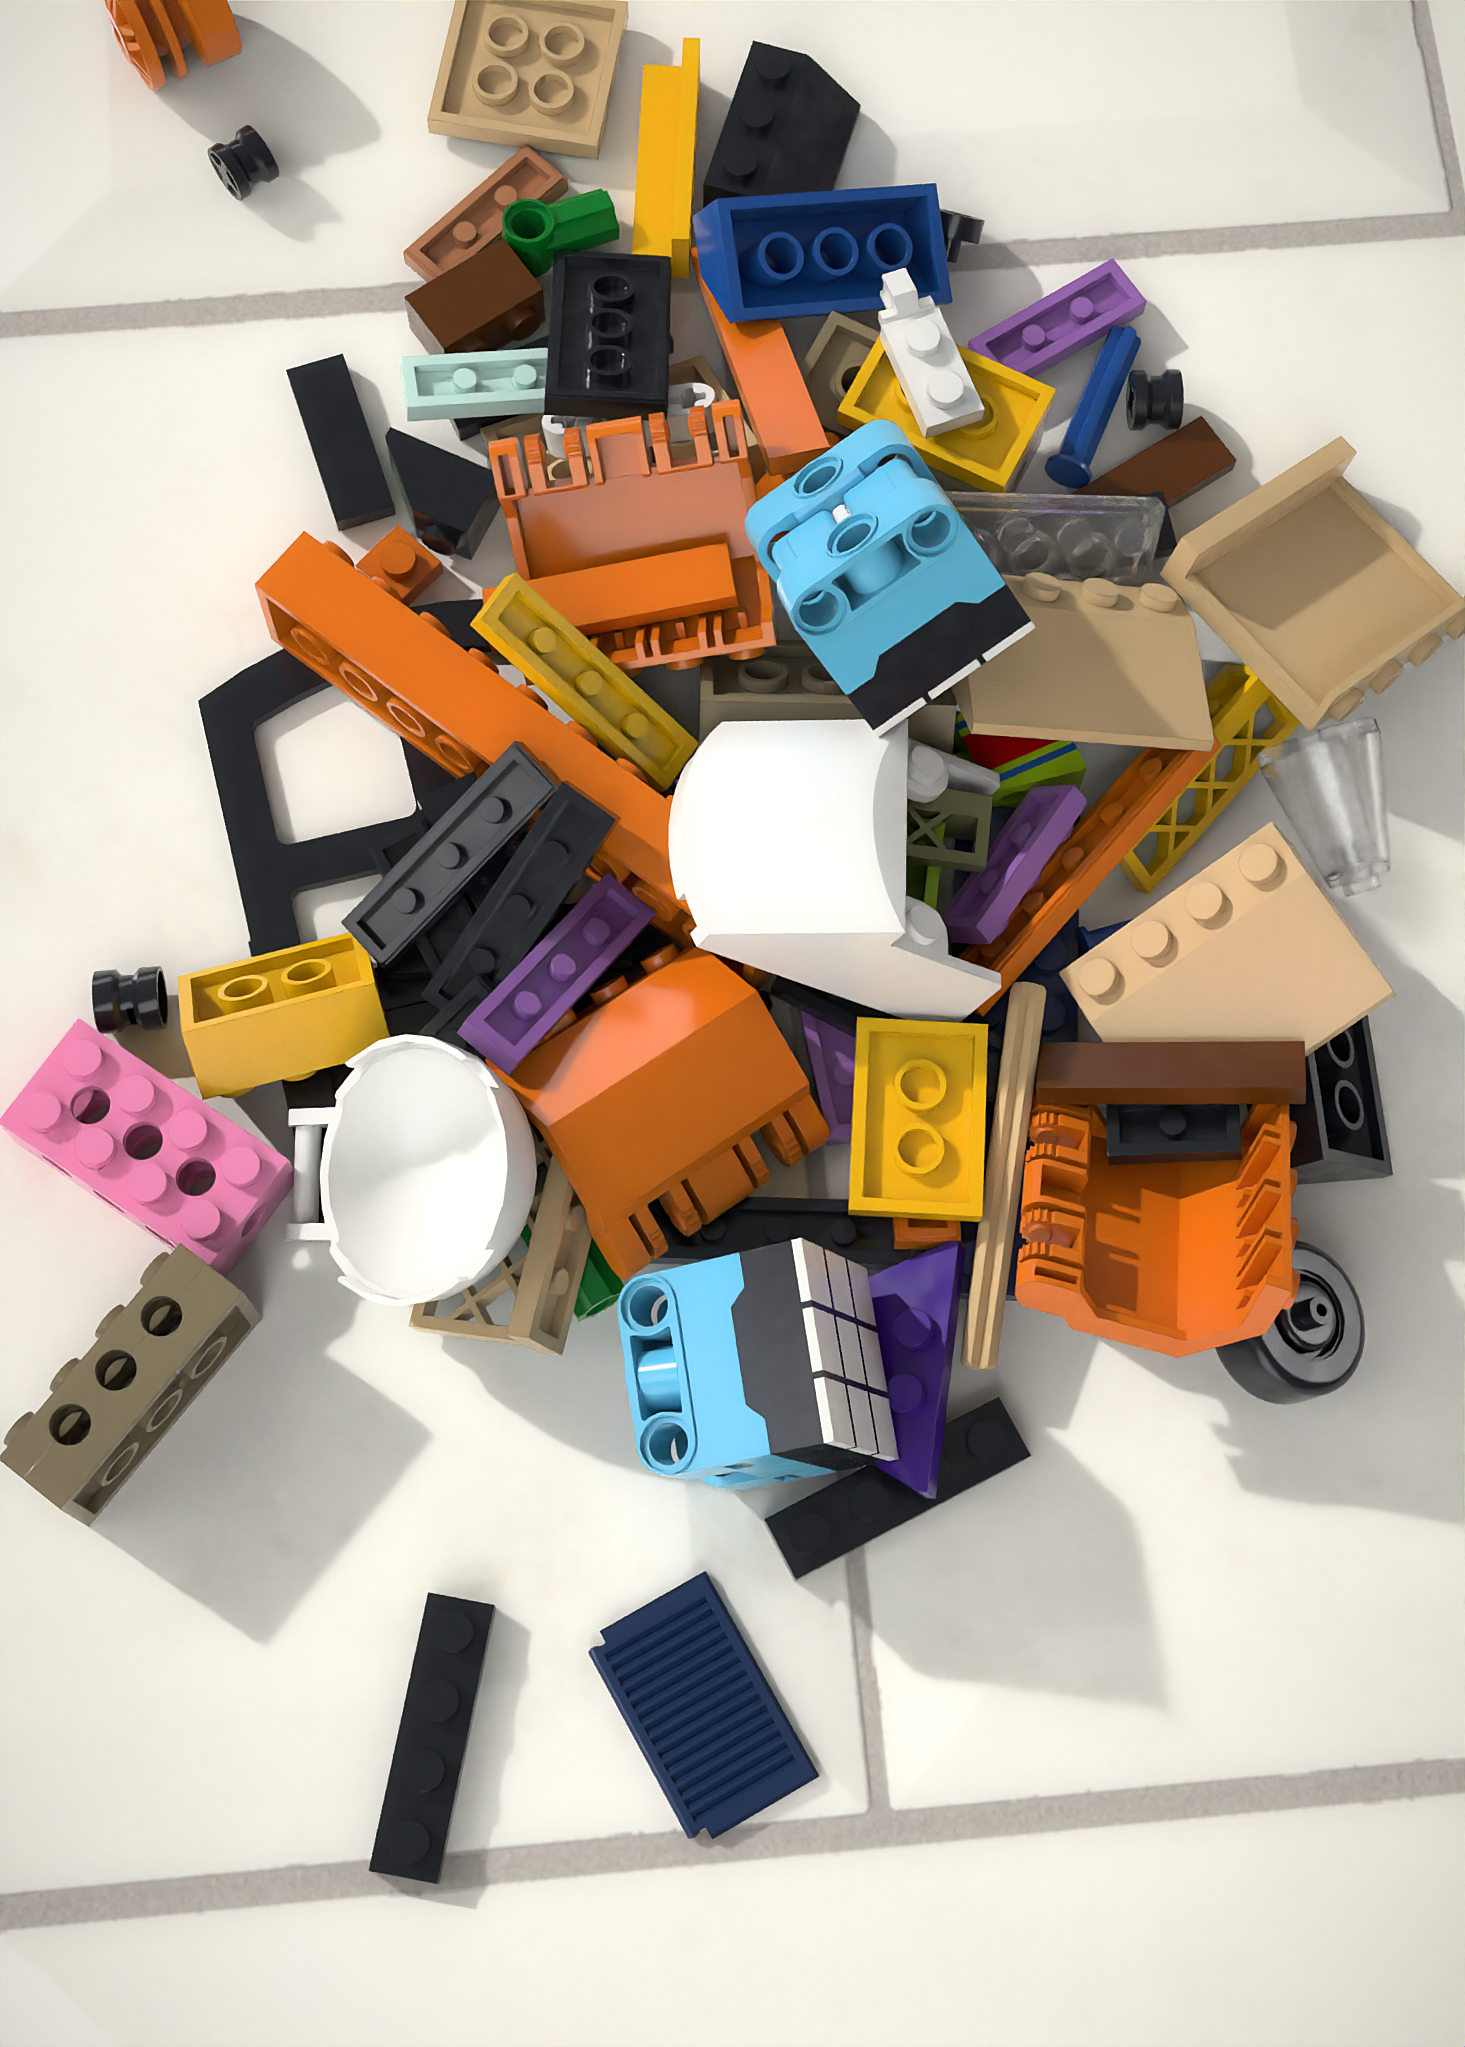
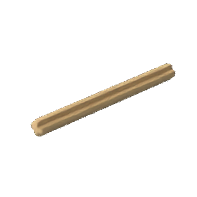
(1003, 1176)

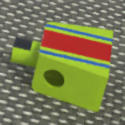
(1019, 761)

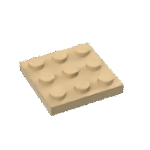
(530, 73)

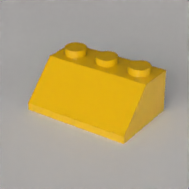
(280, 1015)

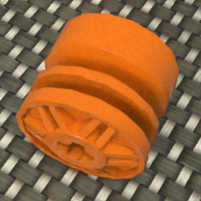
(164, 27)

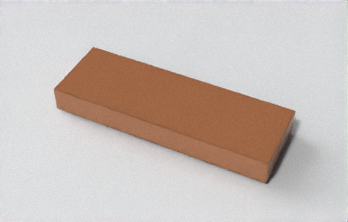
(478, 217)

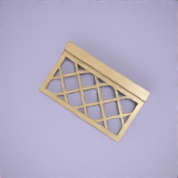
(541, 1280)

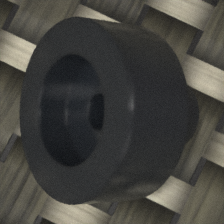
(959, 228)

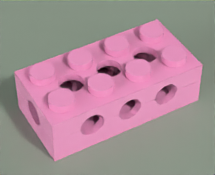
(145, 1108)

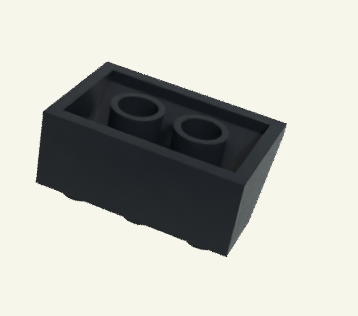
(782, 129)
(1343, 1120)

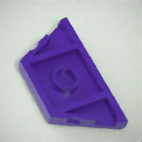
(916, 1334)

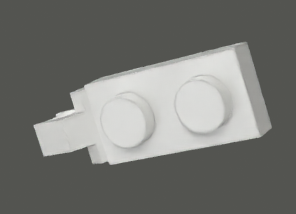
(926, 359)

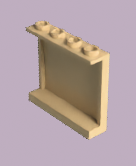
(1315, 589)

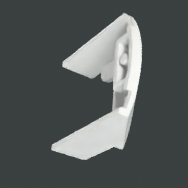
(799, 861)

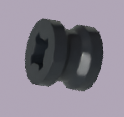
(243, 162)
(1154, 399)

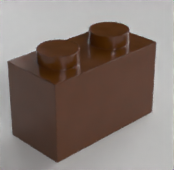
(477, 304)

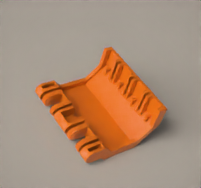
(639, 512)
(661, 1100)
(1158, 1249)

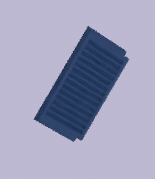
(701, 1709)

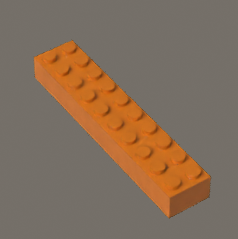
(464, 712)

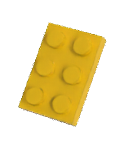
(978, 453)
(918, 1119)

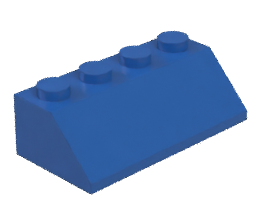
(820, 250)

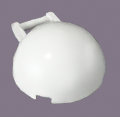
(416, 1172)

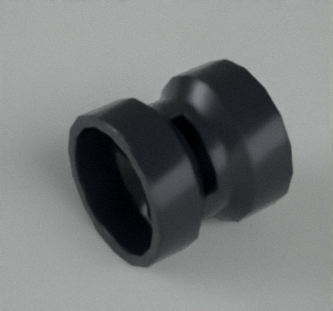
(129, 1000)

